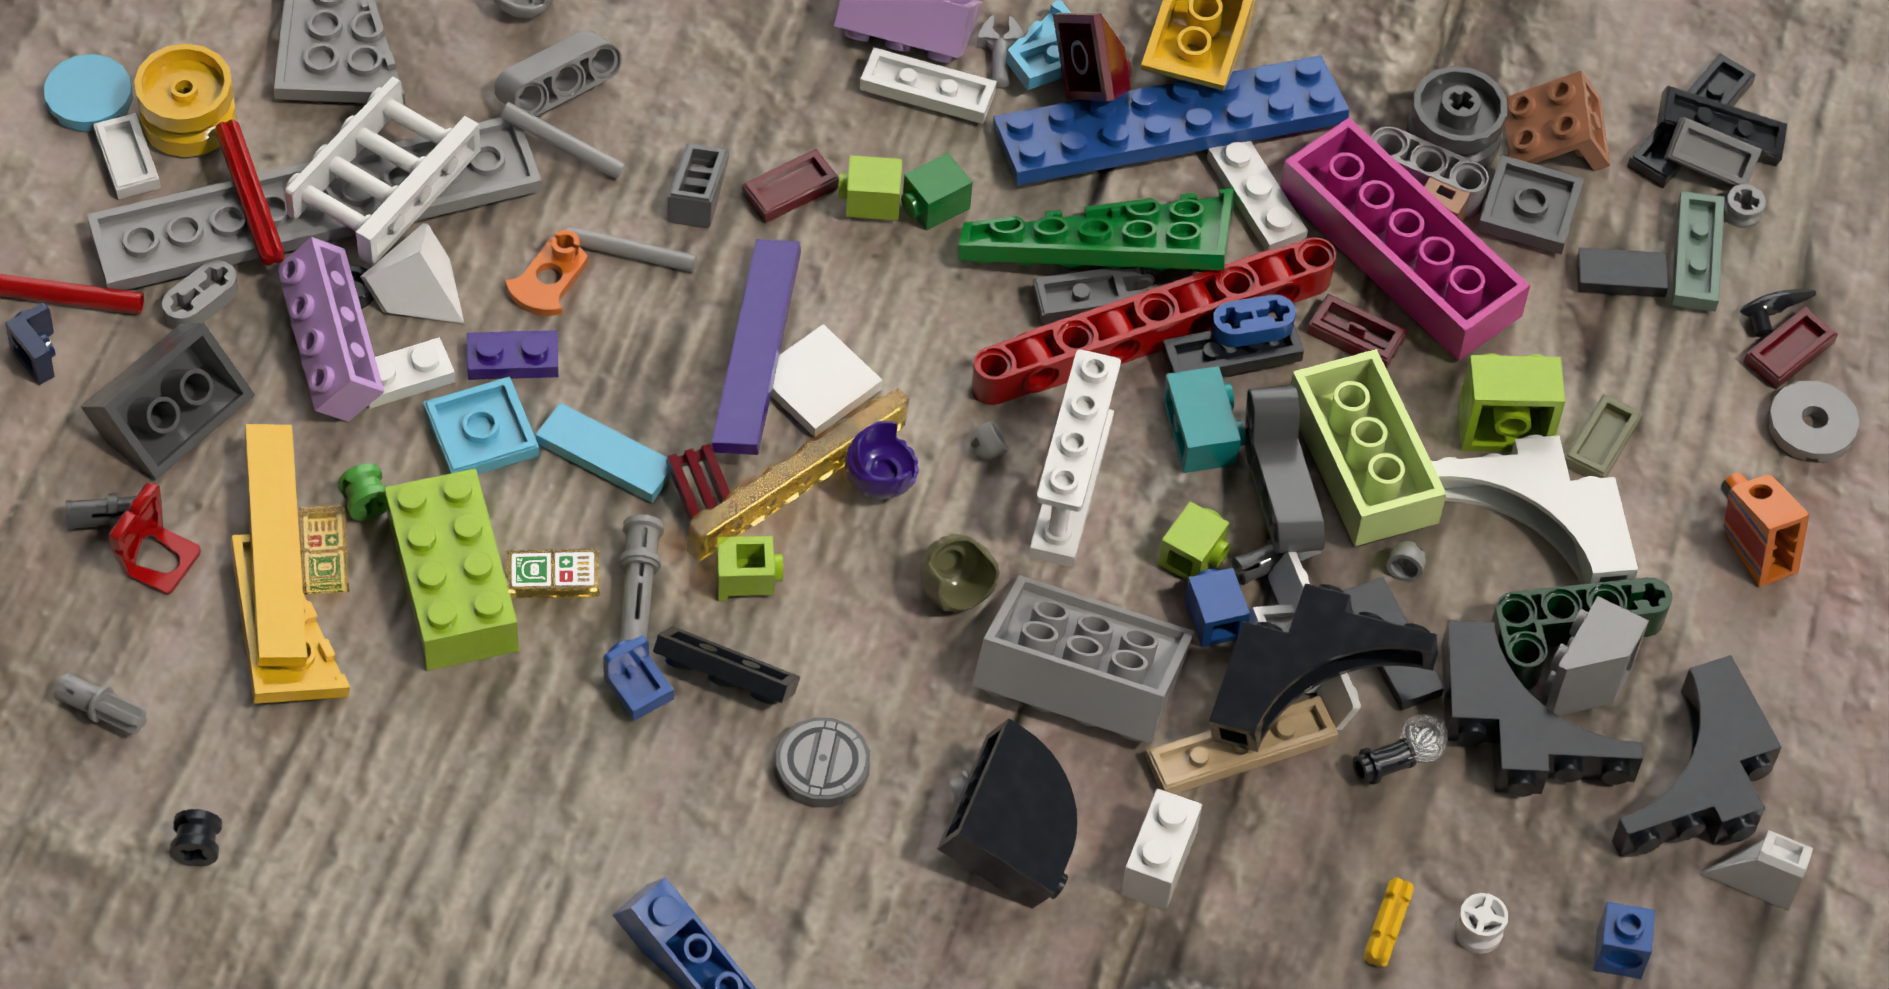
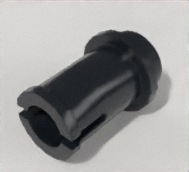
(1374, 764)

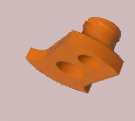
(560, 255)

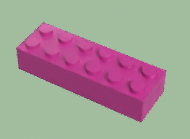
(1404, 239)

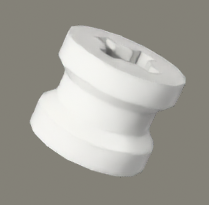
(1485, 912)

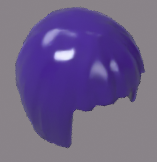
(880, 462)

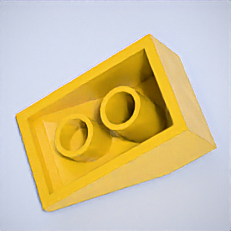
(1199, 40)

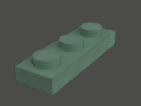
(1698, 251)

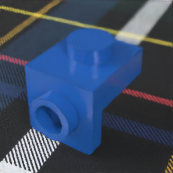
(636, 678)

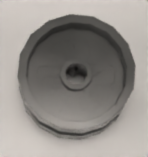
(1460, 113)

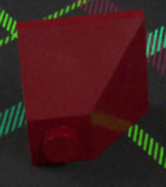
(1091, 57)

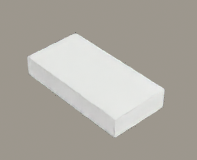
(127, 156)

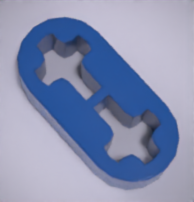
(1253, 320)

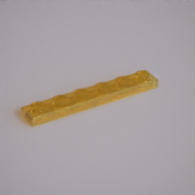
(789, 479)

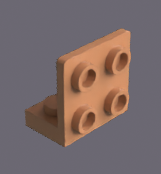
(1557, 120)

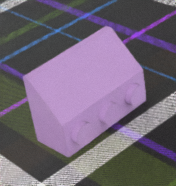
(931, 25)

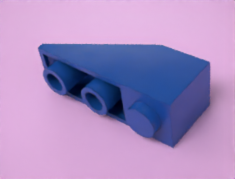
(678, 939)

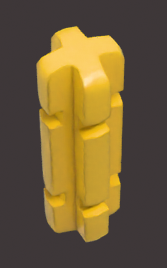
(1388, 922)

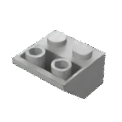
(1595, 659)

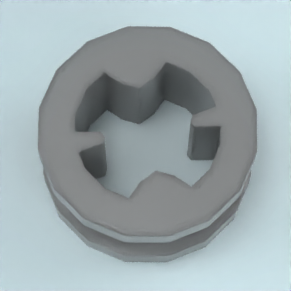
(1746, 194)

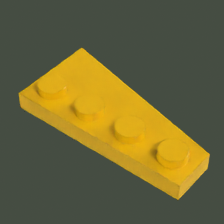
(284, 683)

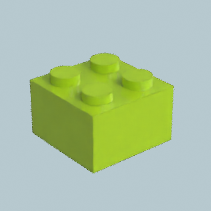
(1509, 400)

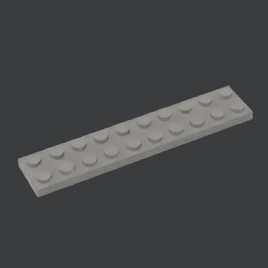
(207, 224)

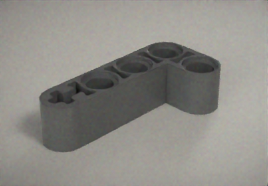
(1281, 470)

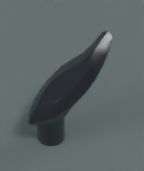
(1773, 303)

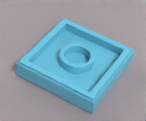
(481, 427)

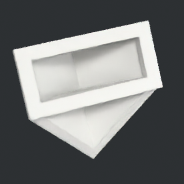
(416, 279)
(1766, 869)

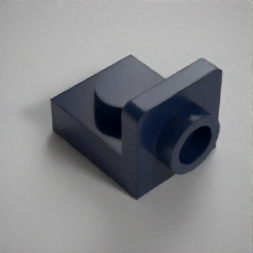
(30, 342)

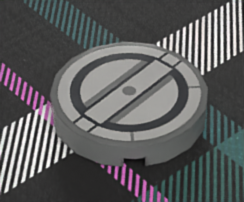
(822, 762)

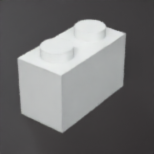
(1161, 849)

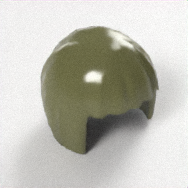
(958, 573)

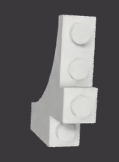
(1534, 487)

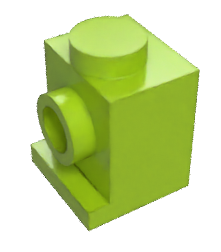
(747, 566)

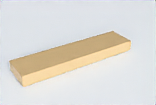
(1201, 760)

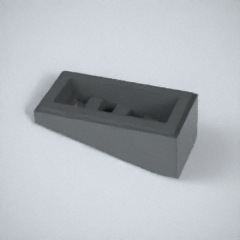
(697, 188)

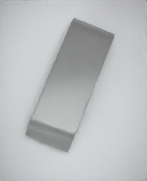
(577, 73)
(1428, 160)

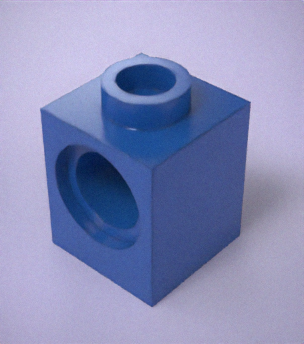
(1624, 940)

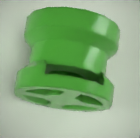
(364, 491)

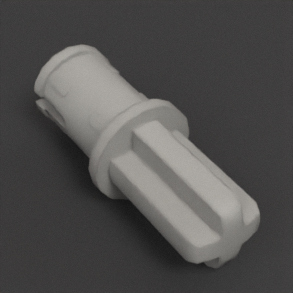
(101, 703)

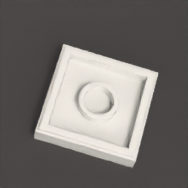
(822, 381)

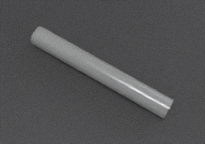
(562, 140)
(635, 250)

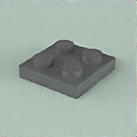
(1530, 204)

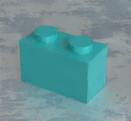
(1203, 419)

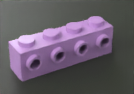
(330, 329)

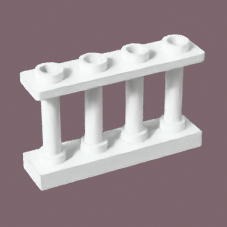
(401, 203)
(1075, 458)

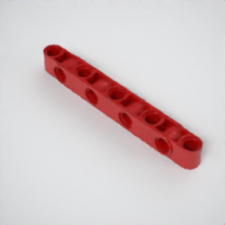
(1127, 326)

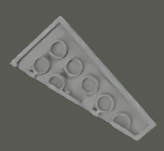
(332, 51)

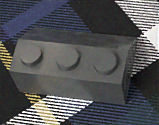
(169, 399)

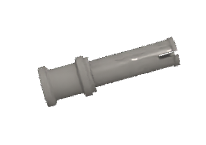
(639, 564)

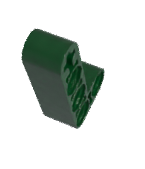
(1540, 629)

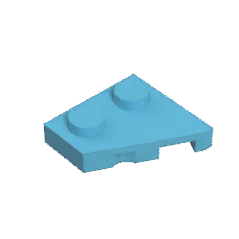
(1036, 55)

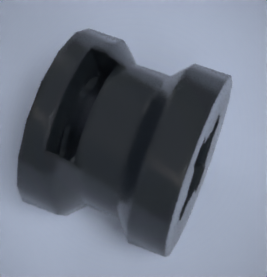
(195, 837)

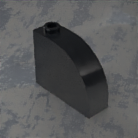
(1015, 817)

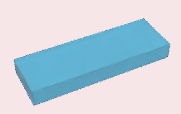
(604, 452)

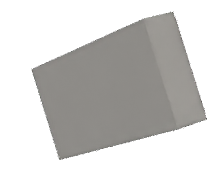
(1712, 153)

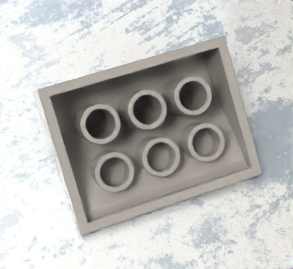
(1082, 659)

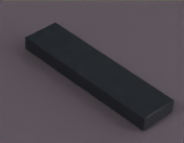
(1722, 82)

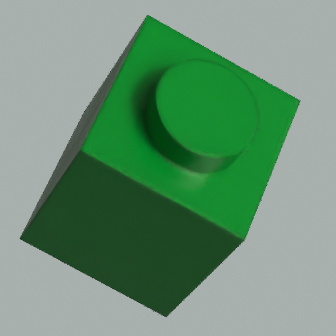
(936, 191)

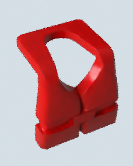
(144, 520)

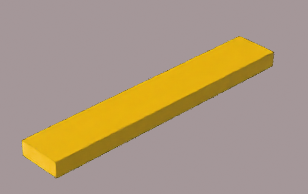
(275, 545)

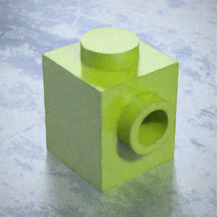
(871, 187)
(1195, 542)

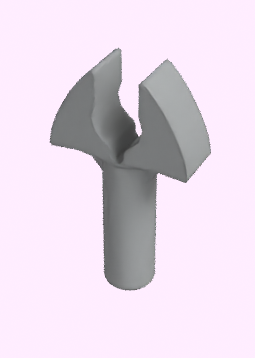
(990, 39)

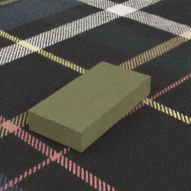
(1602, 438)

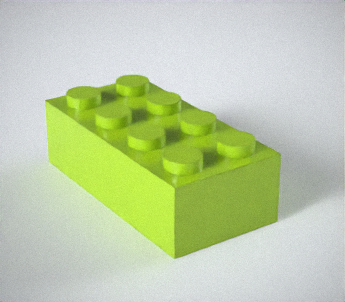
(451, 569)

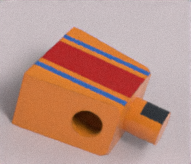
(1764, 526)

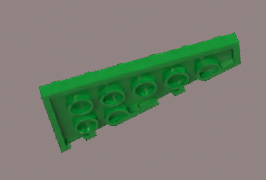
(1111, 235)

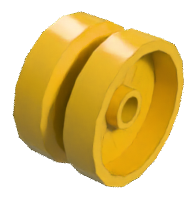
(183, 98)

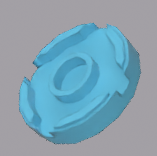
(87, 91)

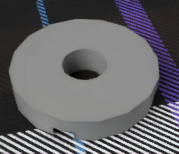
(1819, 401)

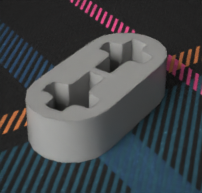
(197, 293)

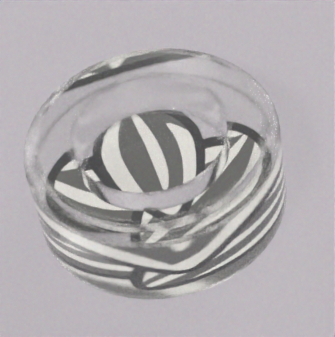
(1427, 737)

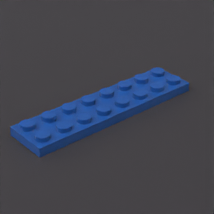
(1169, 120)

